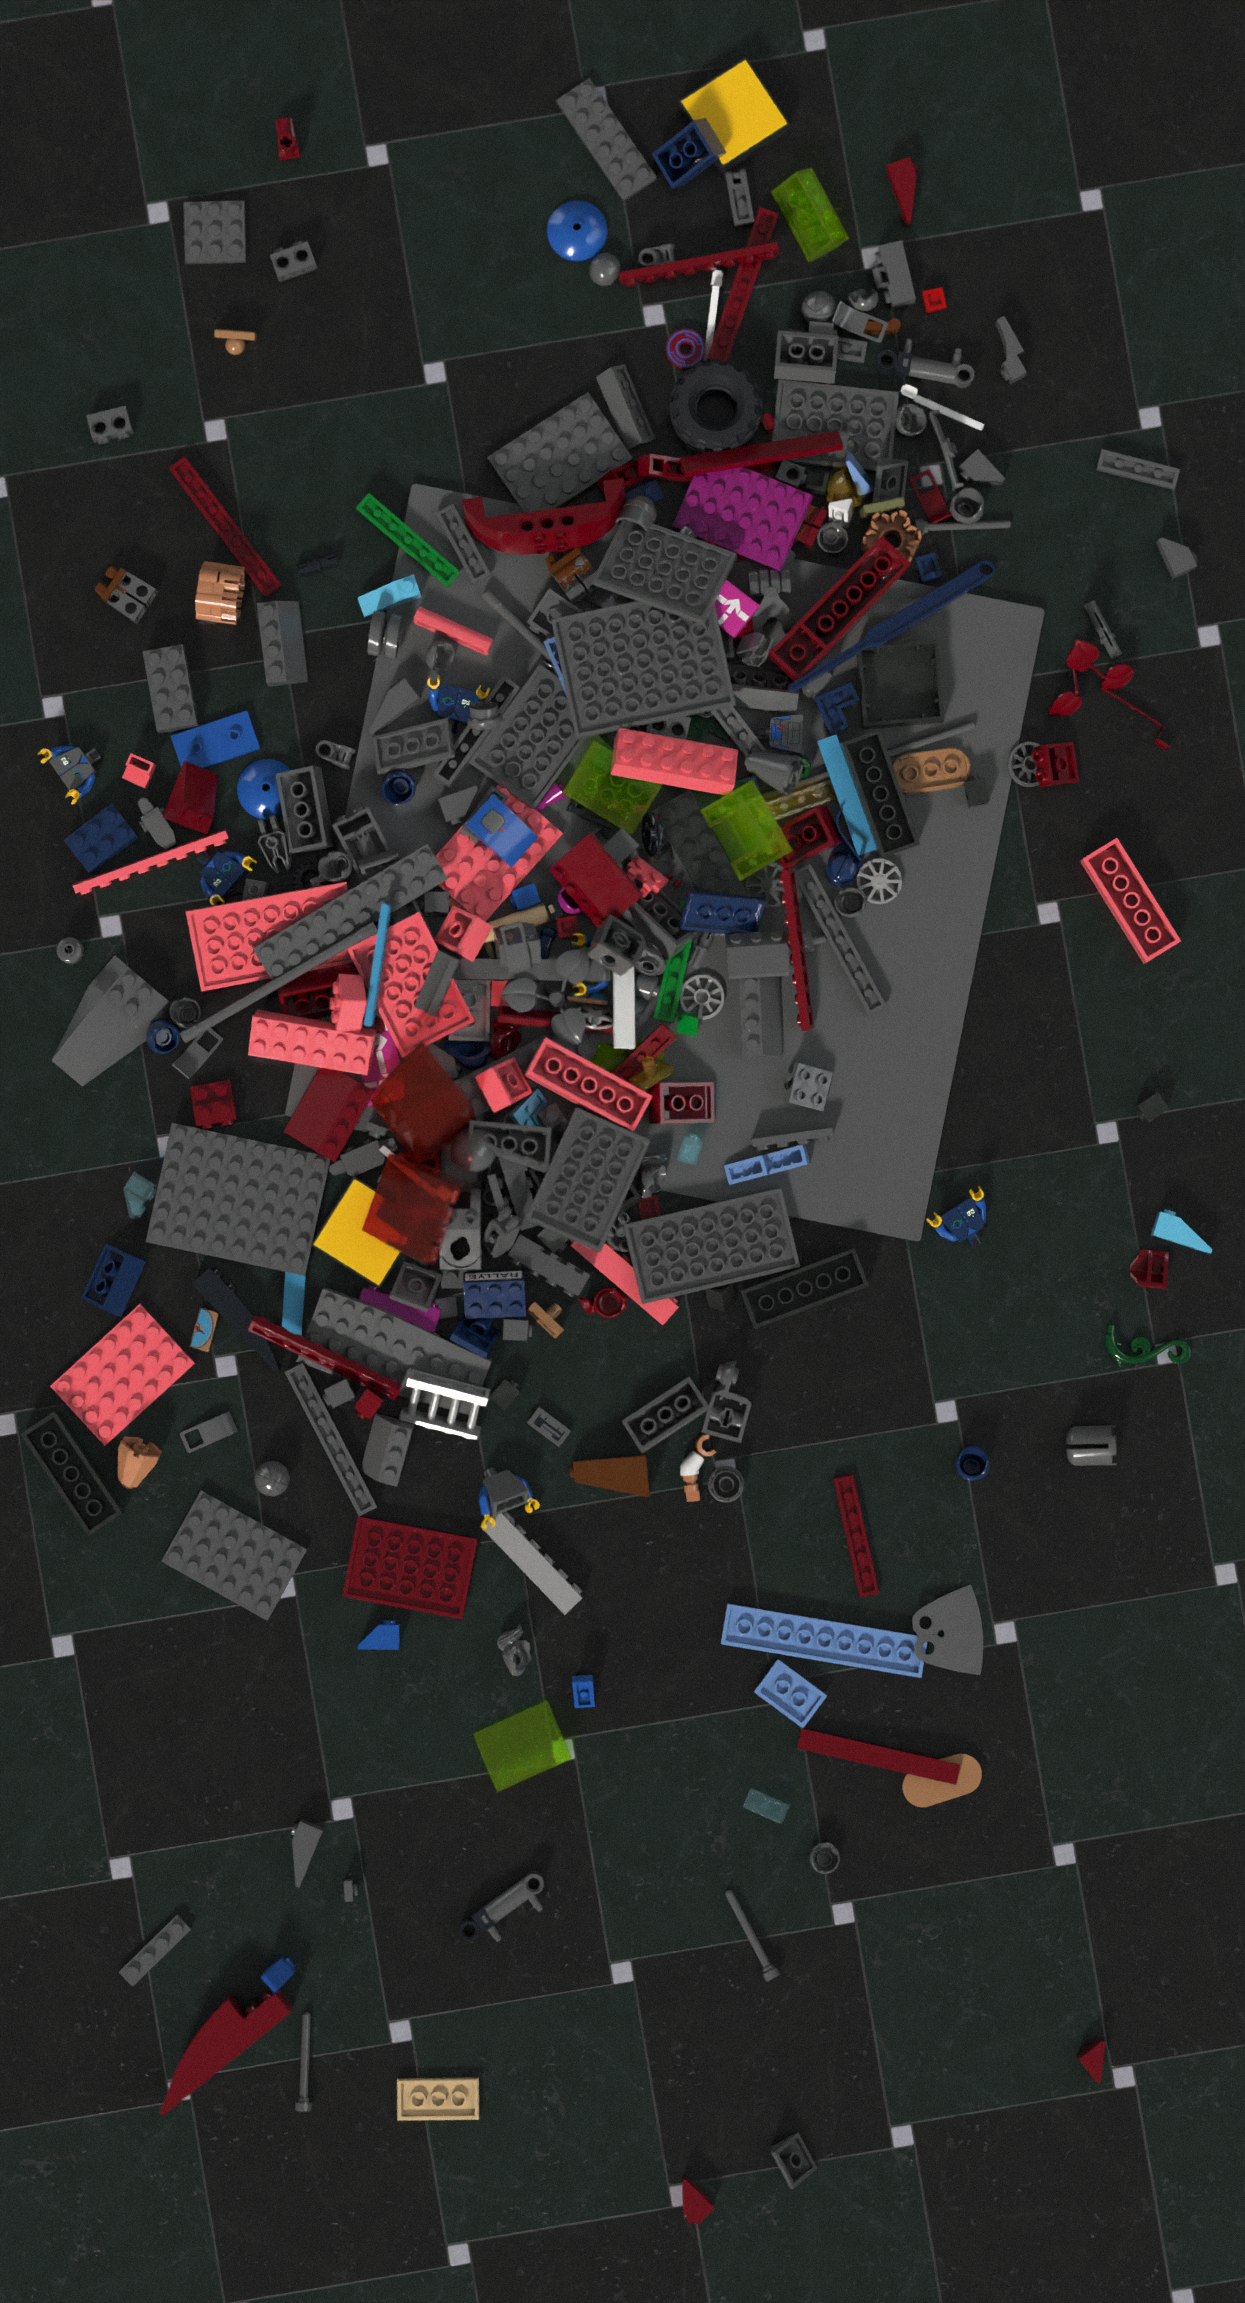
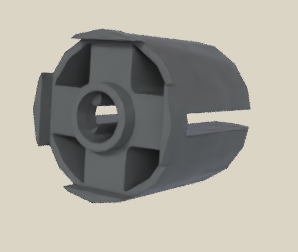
(1092, 1455)

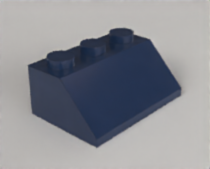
(113, 1280)

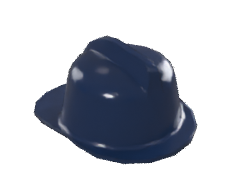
(842, 865)
(470, 1053)

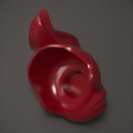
(504, 1039)
(606, 1303)

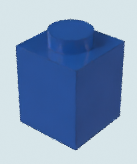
(525, 897)

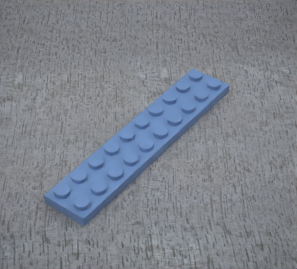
(821, 1640)

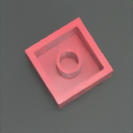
(348, 1003)

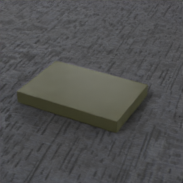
(881, 507)

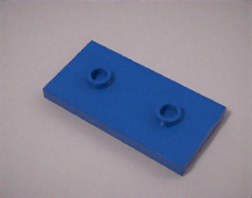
(216, 741)

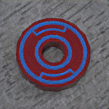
(688, 337)

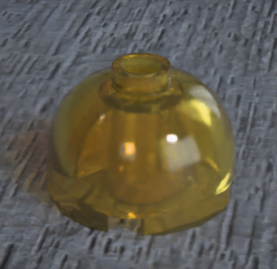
(841, 488)

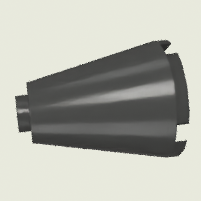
(776, 770)

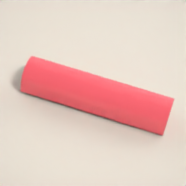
(453, 630)

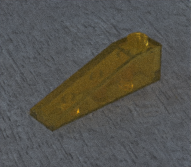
(801, 799)

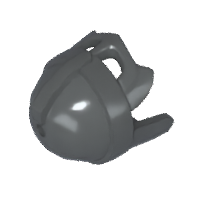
(640, 510)

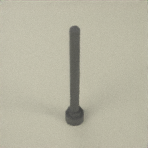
(924, 526)
(769, 1970)
(303, 2102)

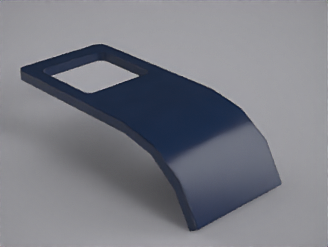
(844, 838)

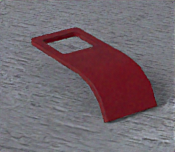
(931, 501)

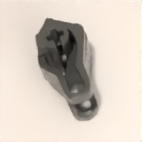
(773, 596)

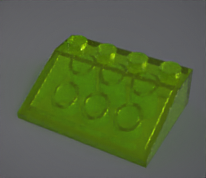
(610, 796)
(522, 1746)

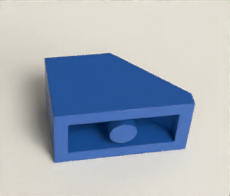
(383, 1637)
(278, 1973)

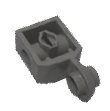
(622, 947)
(727, 1409)

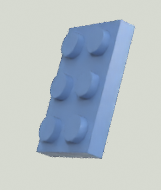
(790, 1693)

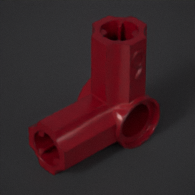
(287, 143)

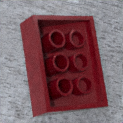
(595, 880)
(329, 1112)

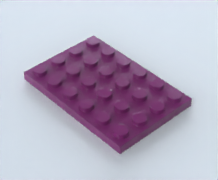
(745, 513)

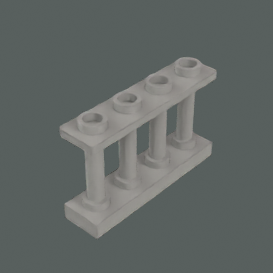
(444, 1386)

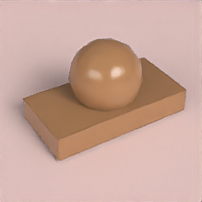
(235, 339)

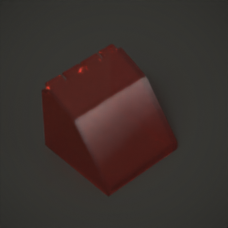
(422, 1104)
(411, 1206)

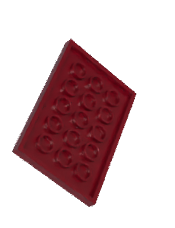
(410, 1567)

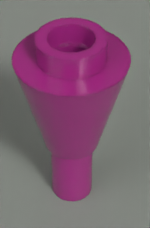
(553, 795)

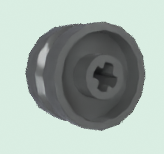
(388, 634)

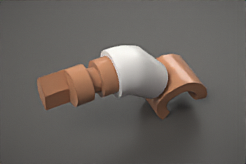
(690, 1468)

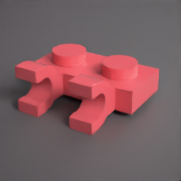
(647, 875)

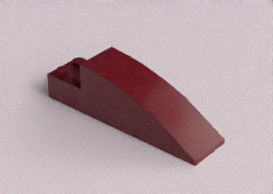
(839, 610)
(222, 2039)

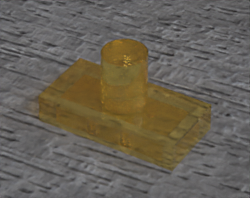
(652, 1073)

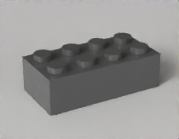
(170, 689)

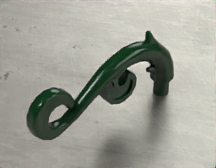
(1140, 1342)

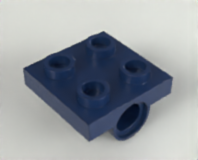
(476, 1335)

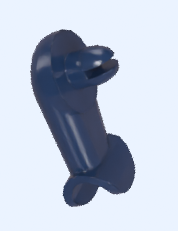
(546, 938)

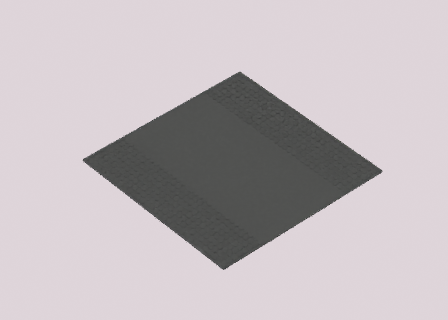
(918, 948)

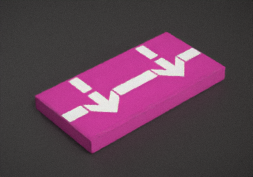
(734, 609)
(384, 1060)

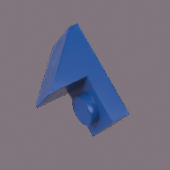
(583, 1691)

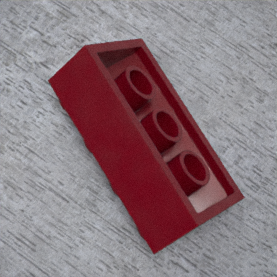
(311, 992)

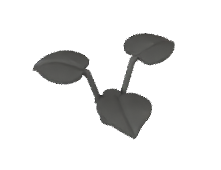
(569, 1024)

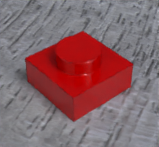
(934, 300)

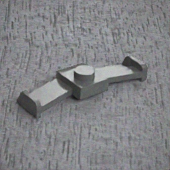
(948, 449)

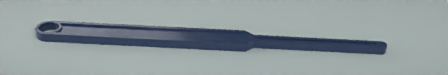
(904, 619)

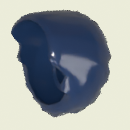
(398, 787)
(163, 1036)
(972, 1463)

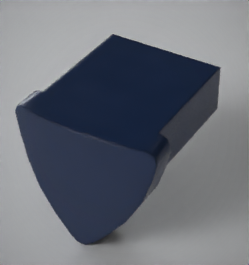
(928, 568)

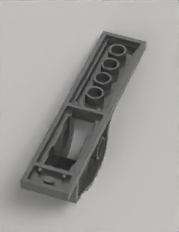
(462, 1223)

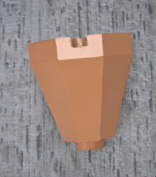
(135, 1460)

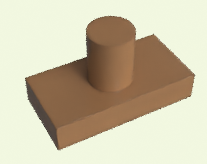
(547, 1317)

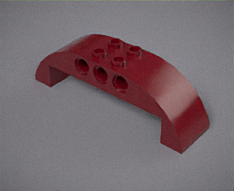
(546, 529)

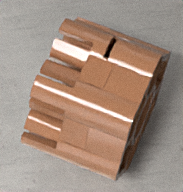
(896, 525)
(219, 592)

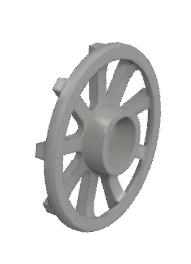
(879, 880)
(702, 996)

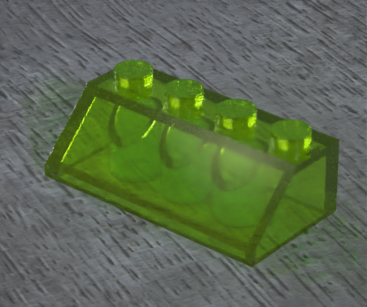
(809, 214)

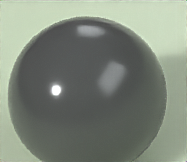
(471, 1154)

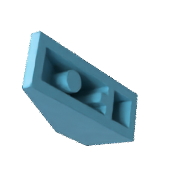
(390, 595)
(1176, 1230)

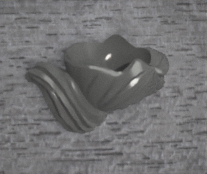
(650, 1174)
(515, 1651)

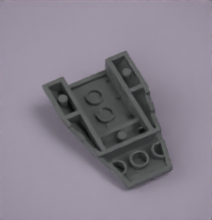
(109, 1022)

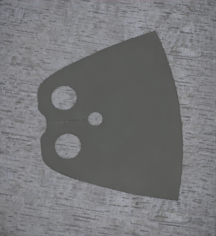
(963, 1638)

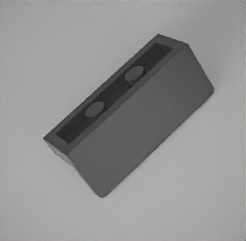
(437, 983)

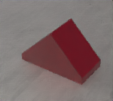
(1093, 2058)

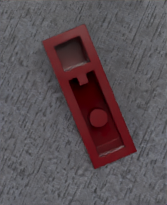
(903, 179)
(661, 468)

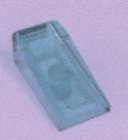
(766, 1806)

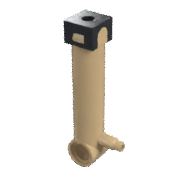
(536, 914)

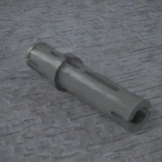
(1113, 651)

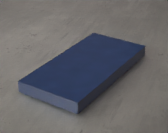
(722, 913)

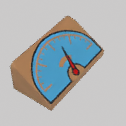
(598, 998)
(204, 1329)

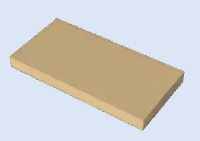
(438, 2098)

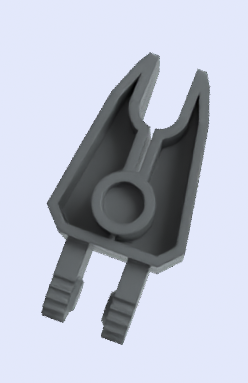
(753, 649)
(155, 823)
(274, 845)

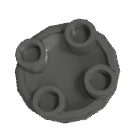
(617, 1235)

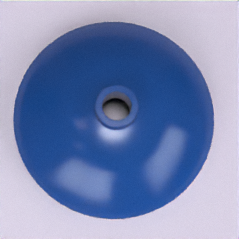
(577, 244)
(250, 788)

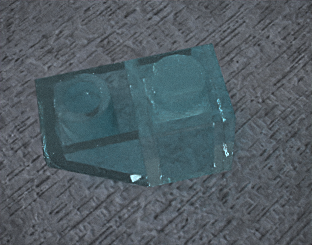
(690, 1149)
(137, 1192)

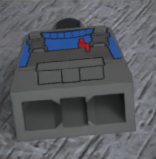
(784, 734)

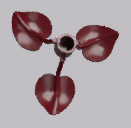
(1079, 659)

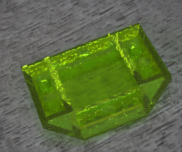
(747, 830)

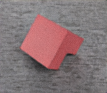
(138, 771)
(496, 998)

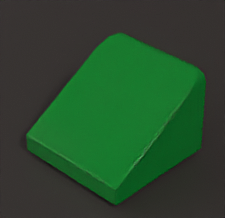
(687, 1023)

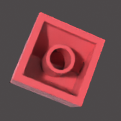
(463, 933)
(503, 1084)

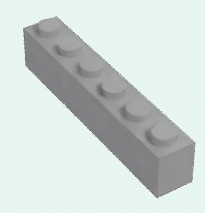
(533, 1563)

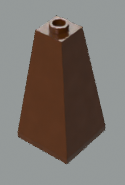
(614, 1473)

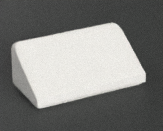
(841, 512)

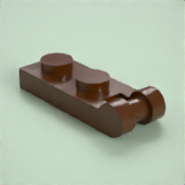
(874, 327)

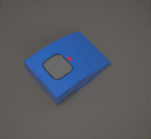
(501, 831)

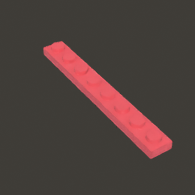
(159, 859)

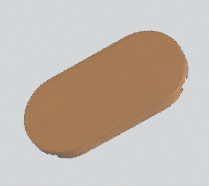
(932, 770)
(928, 1792)

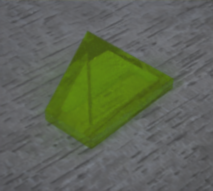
(609, 1057)

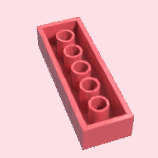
(674, 761)
(1130, 900)
(311, 1042)
(587, 1085)

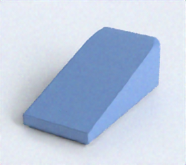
(860, 478)

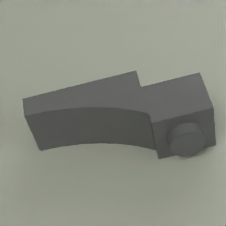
(1012, 367)

